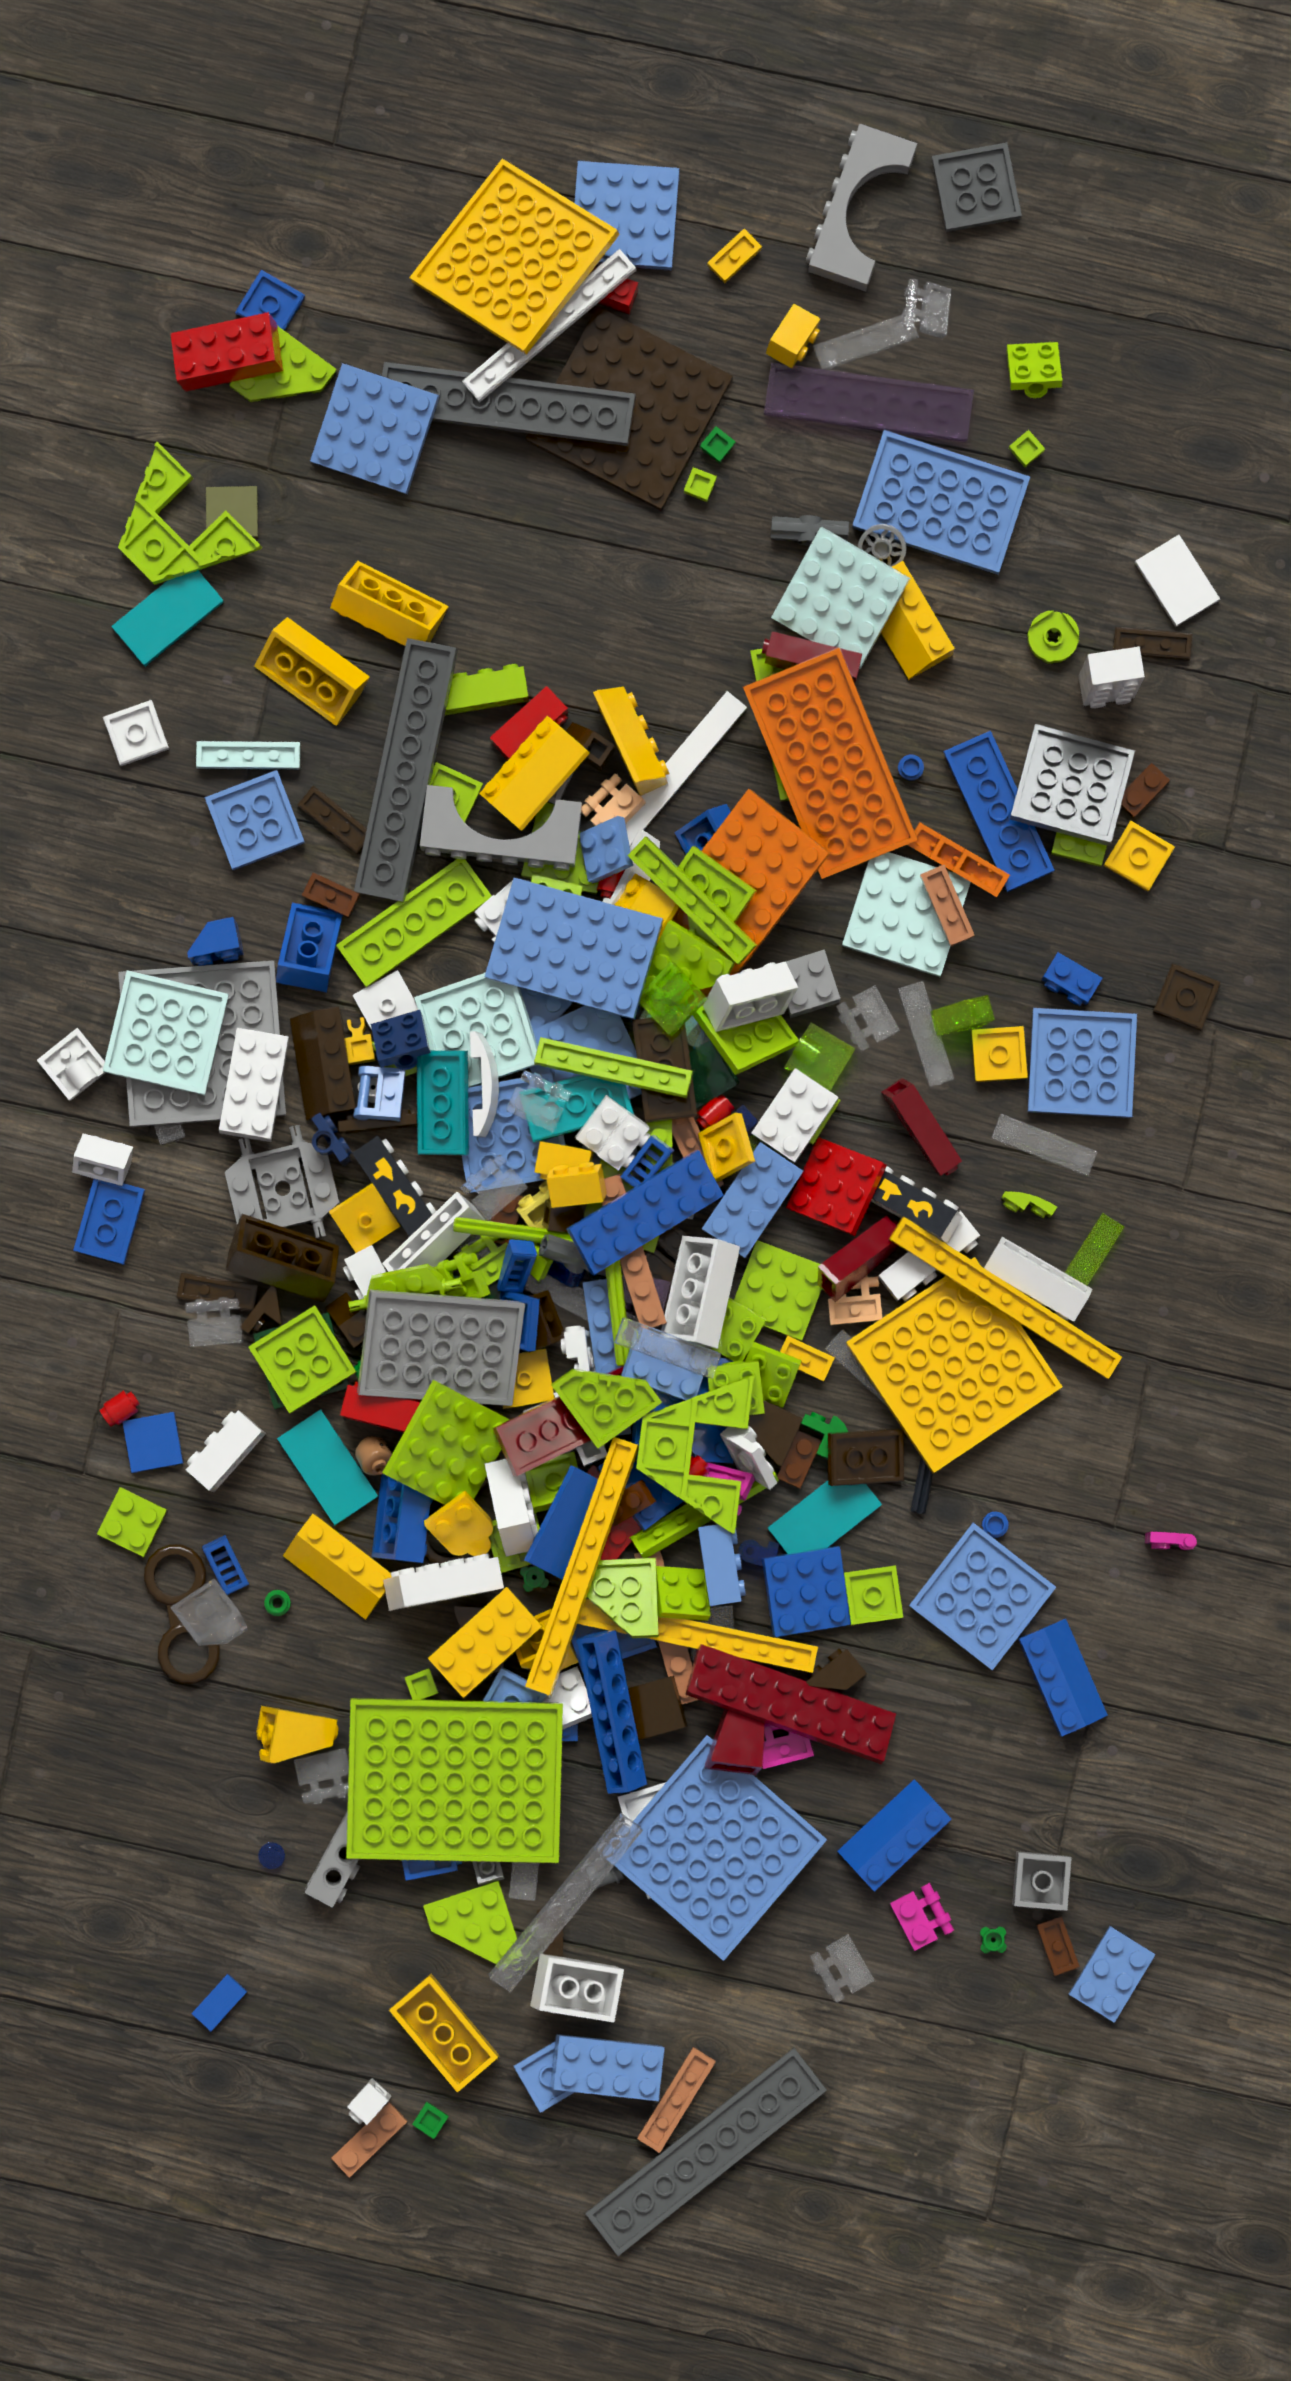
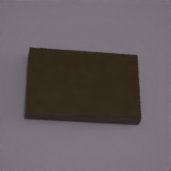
(865, 1457)

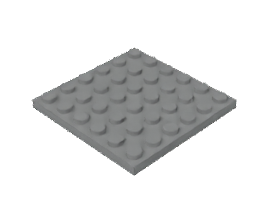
(249, 1006)

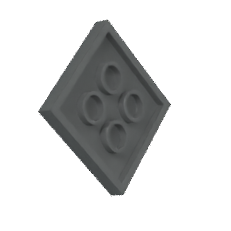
(976, 187)

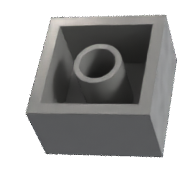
(814, 983)
(1041, 1881)

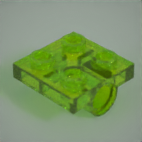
(672, 998)
(820, 1056)

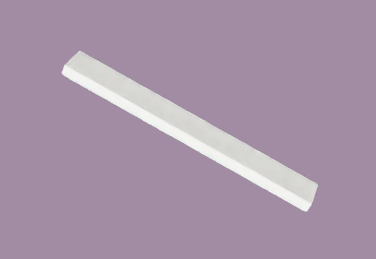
(591, 291)
(687, 759)

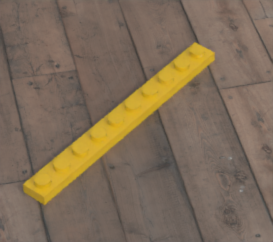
(1005, 1297)
(582, 1566)
(728, 1640)

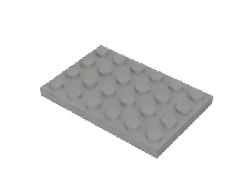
(444, 1339)

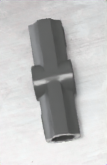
(805, 528)
(564, 1252)

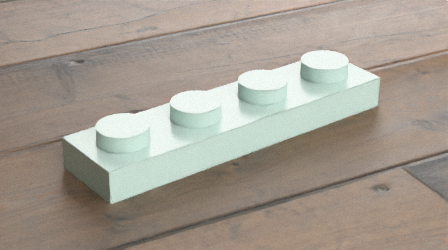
(247, 755)

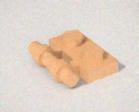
(624, 802)
(857, 1308)

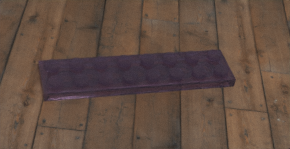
(869, 402)

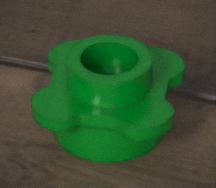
(530, 1584)
(998, 1945)

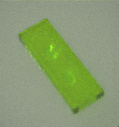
(1094, 1249)

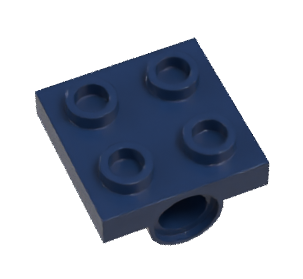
(401, 1040)
(327, 1130)

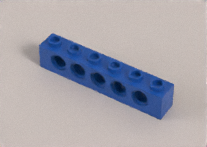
(611, 1711)

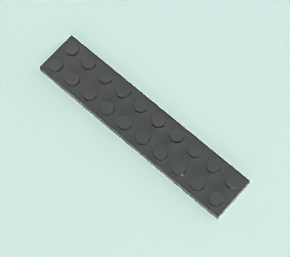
(525, 405)
(406, 769)
(705, 2151)

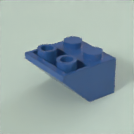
(217, 941)

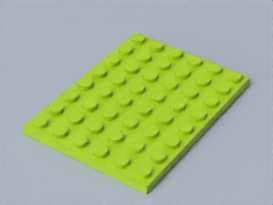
(454, 1780)

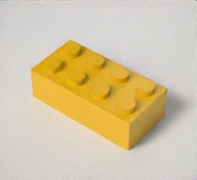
(485, 1642)
(444, 2032)

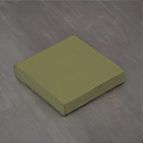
(238, 501)

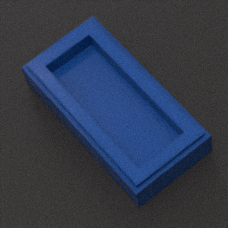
(219, 2002)

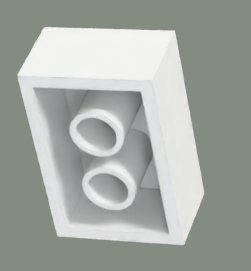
(750, 996)
(795, 1115)
(224, 1450)
(511, 1507)
(577, 1988)

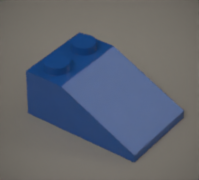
(308, 947)

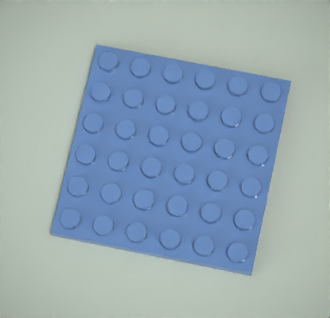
(717, 1850)

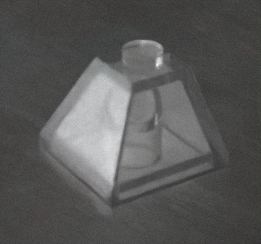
(210, 1615)

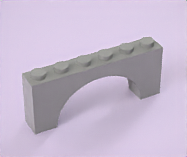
(870, 155)
(549, 845)

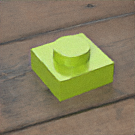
(1026, 448)
(700, 484)
(421, 1685)

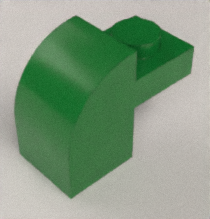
(817, 1423)

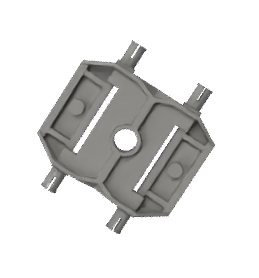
(283, 1166)

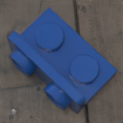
(1071, 979)

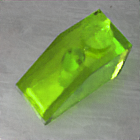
(962, 1015)

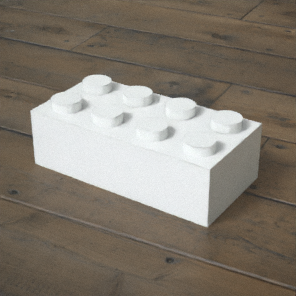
(1111, 677)
(253, 1084)
(700, 1290)
(438, 1584)

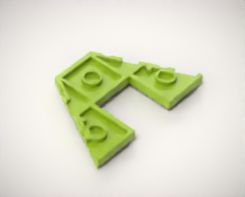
(154, 544)
(668, 1442)

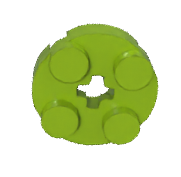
(1055, 622)

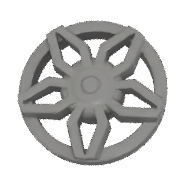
(882, 547)

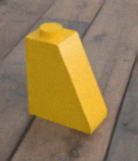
(292, 1733)

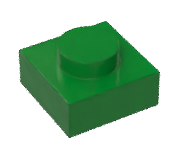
(717, 444)
(430, 2120)

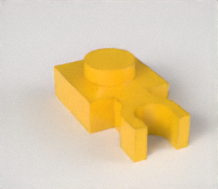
(359, 1046)

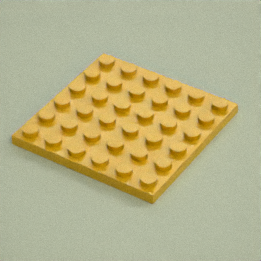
(514, 256)
(952, 1369)

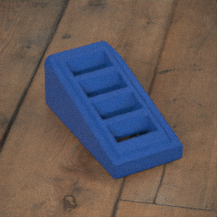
(658, 1143)
(516, 1251)
(215, 1544)

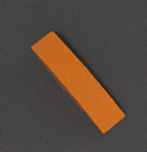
(959, 860)

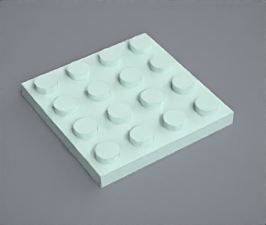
(840, 595)
(896, 916)
(481, 1007)
(165, 1033)

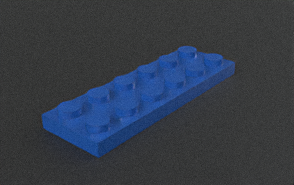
(990, 799)
(645, 1212)

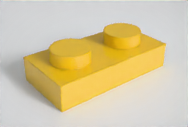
(734, 255)
(813, 1360)

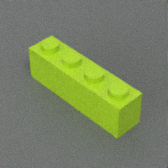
(487, 689)

